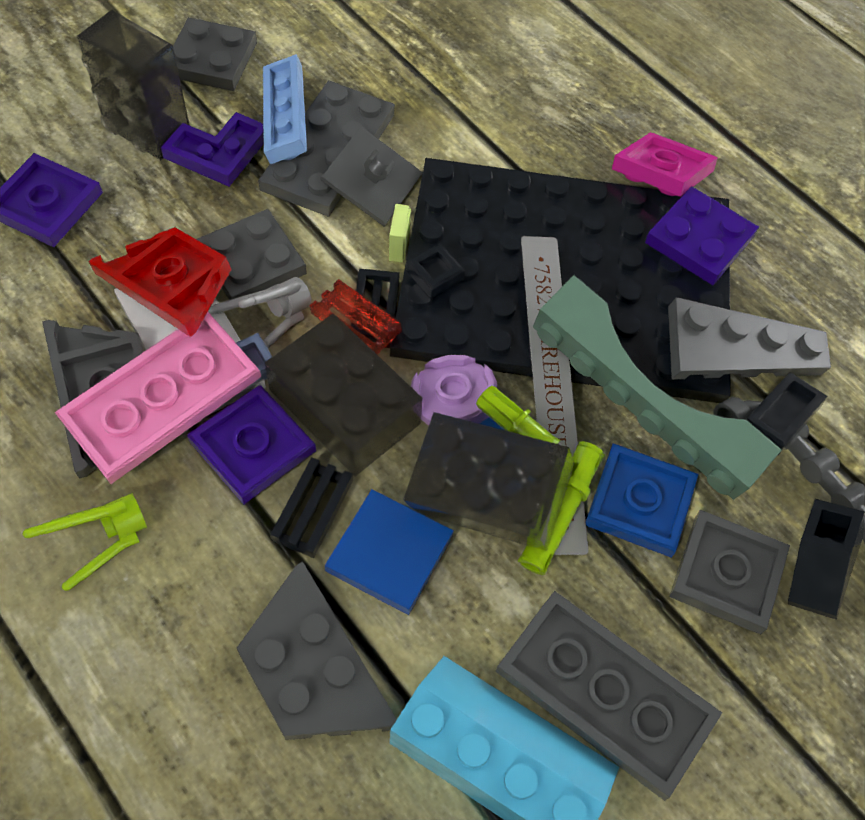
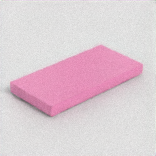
(157, 397)

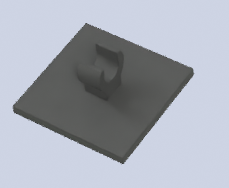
(371, 176)

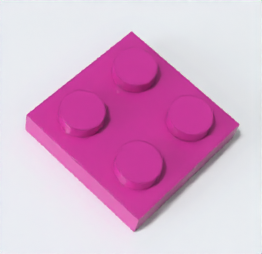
(664, 164)

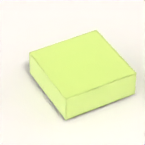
(399, 233)

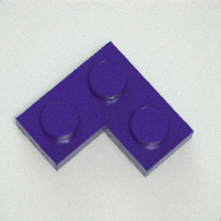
(216, 156)

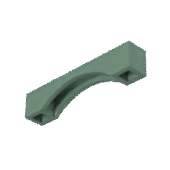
(721, 448)

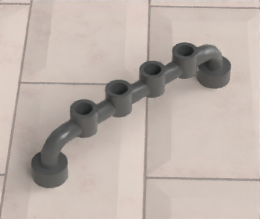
(814, 466)

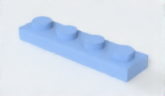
(283, 110)

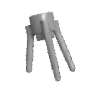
(283, 299)

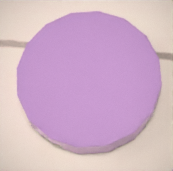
(452, 387)

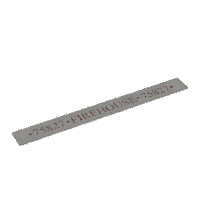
(551, 370)

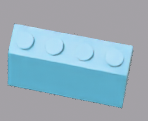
(500, 750)

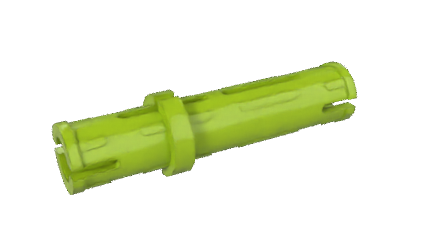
(587, 460)

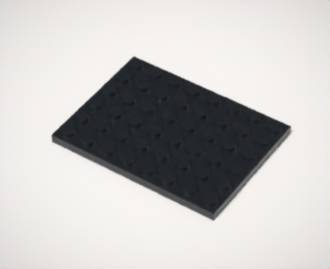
(600, 239)

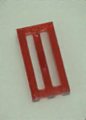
(366, 307)

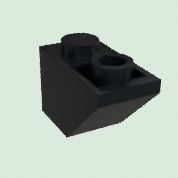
(826, 558)

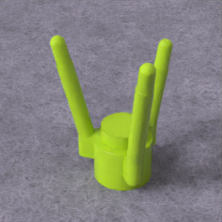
(118, 518)

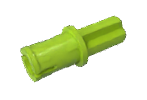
(511, 416)

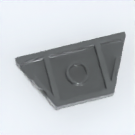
(81, 361)
(310, 666)

